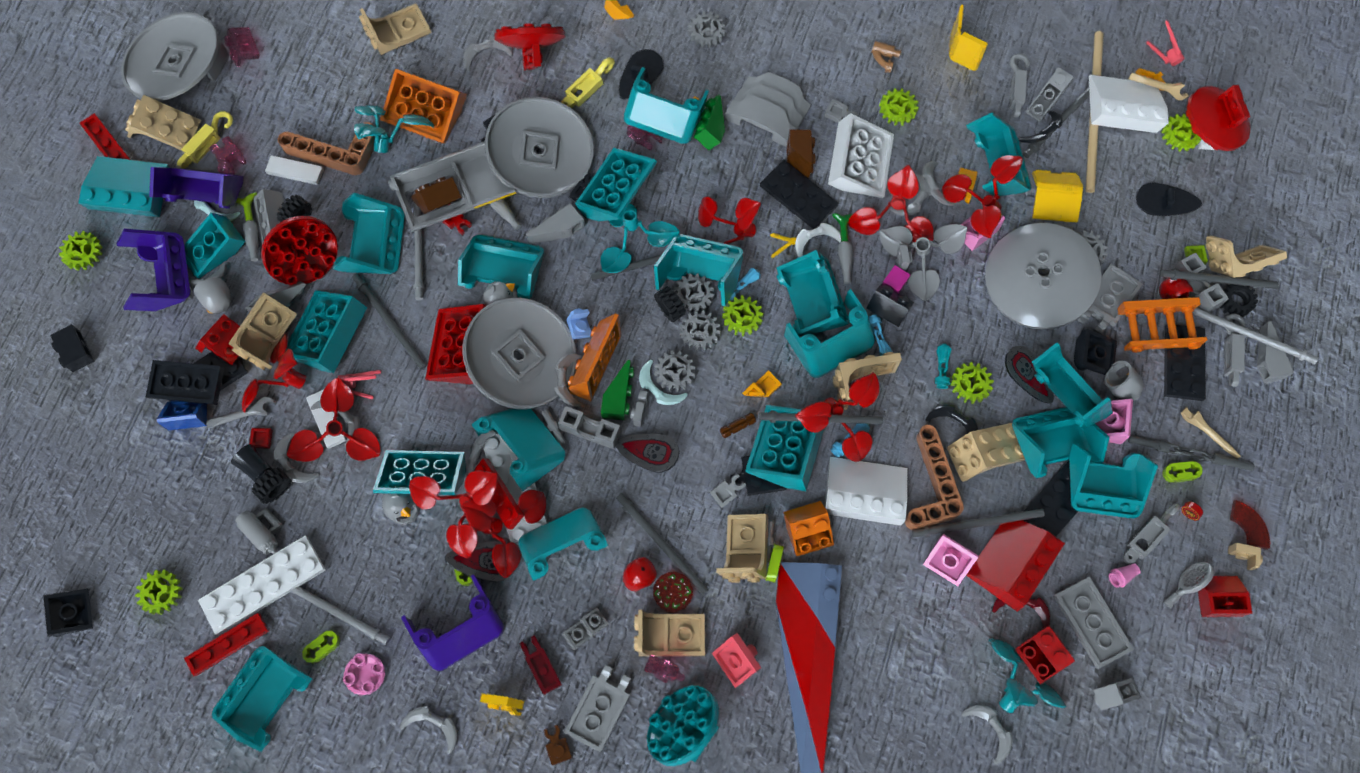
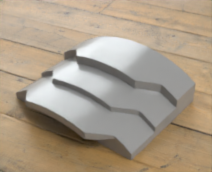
(769, 104)

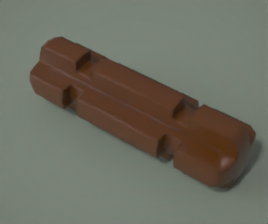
(737, 425)

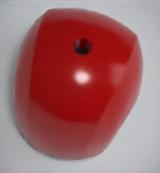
(1175, 289)
(635, 578)

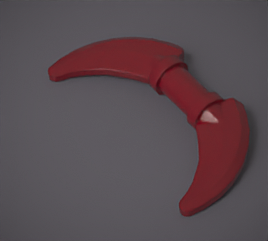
(1037, 604)

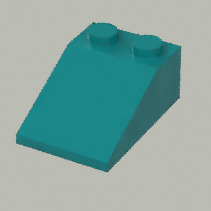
(212, 244)

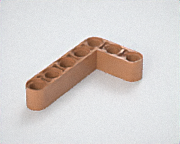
(329, 152)
(937, 481)

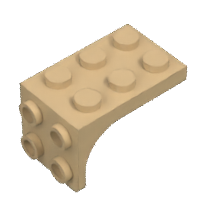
(395, 29)
(161, 123)
(1237, 265)
(262, 331)
(855, 369)
(985, 450)
(746, 548)
(669, 634)

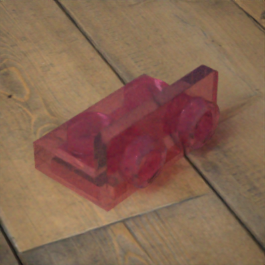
(241, 44)

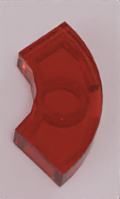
(1252, 524)

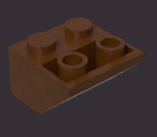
(800, 151)
(437, 195)

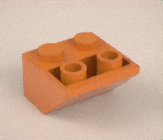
(809, 528)

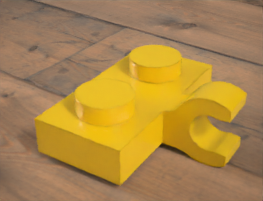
(506, 703)

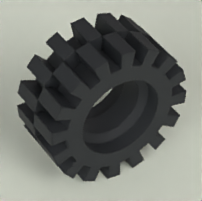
(294, 207)
(1247, 296)
(670, 304)
(271, 485)

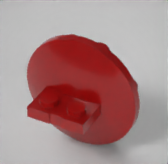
(530, 40)
(1219, 117)
(299, 250)

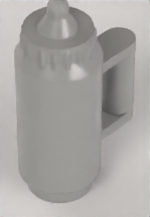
(257, 532)

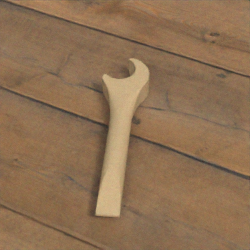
(1173, 89)
(1198, 421)

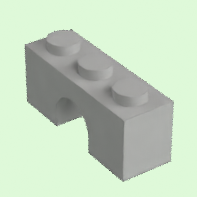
(1210, 296)
(578, 424)

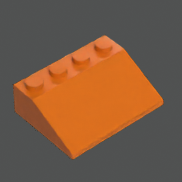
(426, 98)
(596, 358)

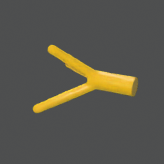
(790, 241)

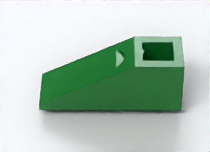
(711, 126)
(615, 397)

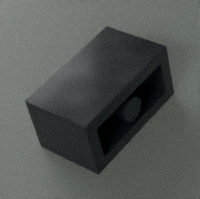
(890, 305)
(71, 348)

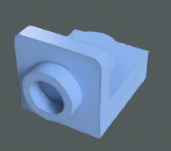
(579, 324)

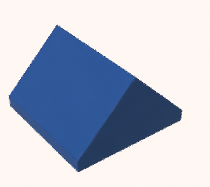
(182, 415)

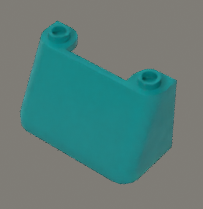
(813, 294)
(558, 535)

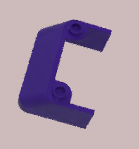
(195, 185)
(170, 267)
(463, 639)

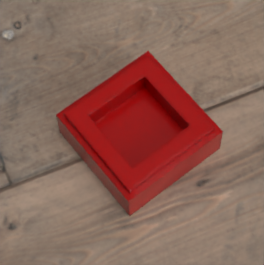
(261, 437)

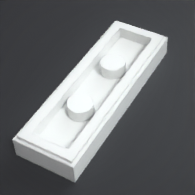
(294, 170)
(322, 418)

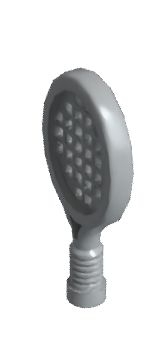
(1182, 589)

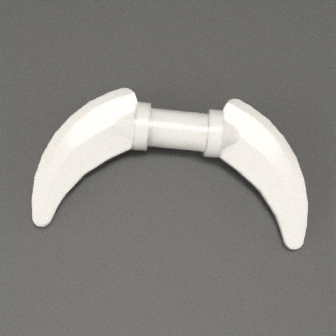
(822, 229)

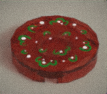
(673, 592)

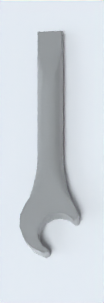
(256, 409)

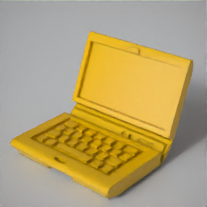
(965, 48)
(1057, 196)

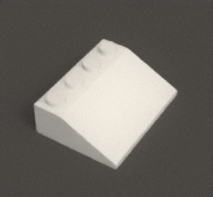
(1126, 104)
(861, 157)
(866, 491)

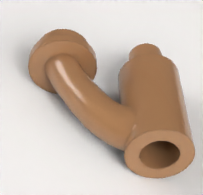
(882, 49)

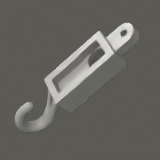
(1018, 84)
(1234, 352)
(1152, 533)

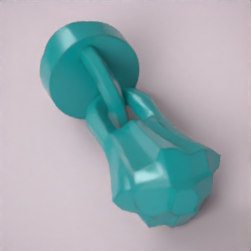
(943, 353)

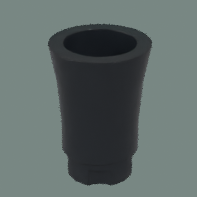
(250, 462)

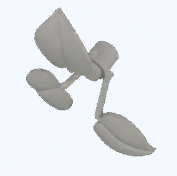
(949, 238)

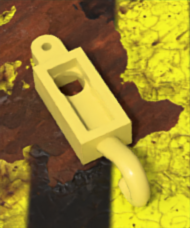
(588, 83)
(202, 140)

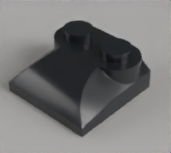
(1094, 352)
(67, 612)

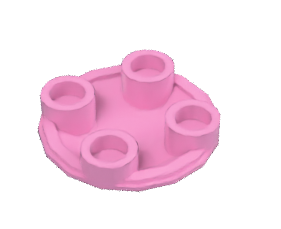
(364, 674)

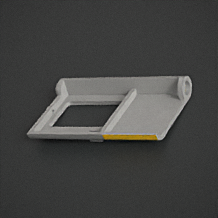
(471, 174)

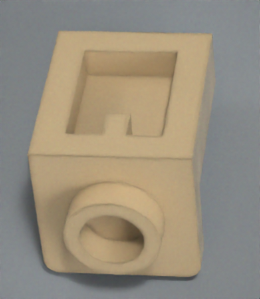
(1247, 552)

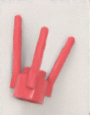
(1174, 55)
(350, 381)

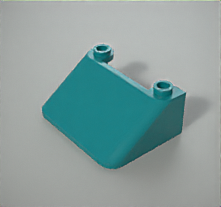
(374, 237)
(500, 260)
(1049, 438)
(528, 439)
(1110, 487)
(257, 697)

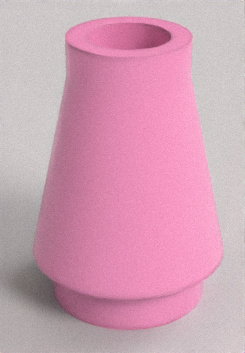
(1123, 575)

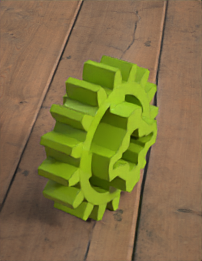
(899, 105)
(1180, 134)
(72, 255)
(736, 309)
(980, 382)
(161, 594)

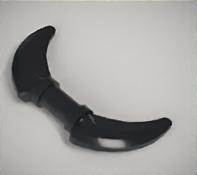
(1043, 134)
(950, 411)

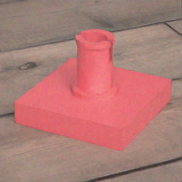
(737, 659)

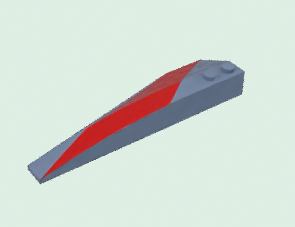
(808, 628)

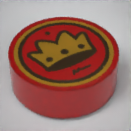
(1192, 510)

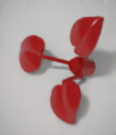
(902, 186)
(745, 212)
(988, 218)
(290, 376)
(815, 416)
(362, 444)
(479, 487)
(504, 556)

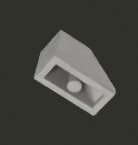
(1116, 694)

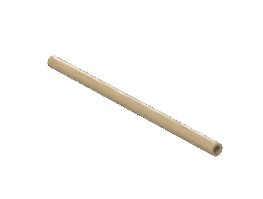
(1093, 129)

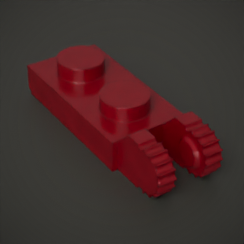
(541, 667)

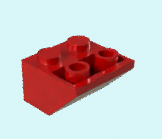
(1224, 598)
(1045, 654)

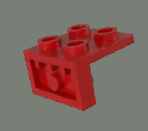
(218, 338)

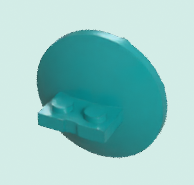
(683, 726)

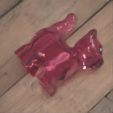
(641, 136)
(226, 155)
(663, 669)

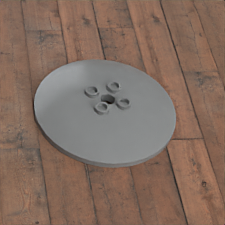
(177, 38)
(541, 124)
(1037, 299)
(520, 327)

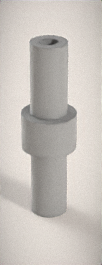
(553, 427)
(770, 541)

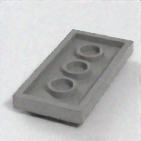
(1093, 623)

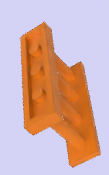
(1168, 308)

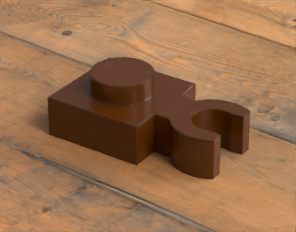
(558, 748)

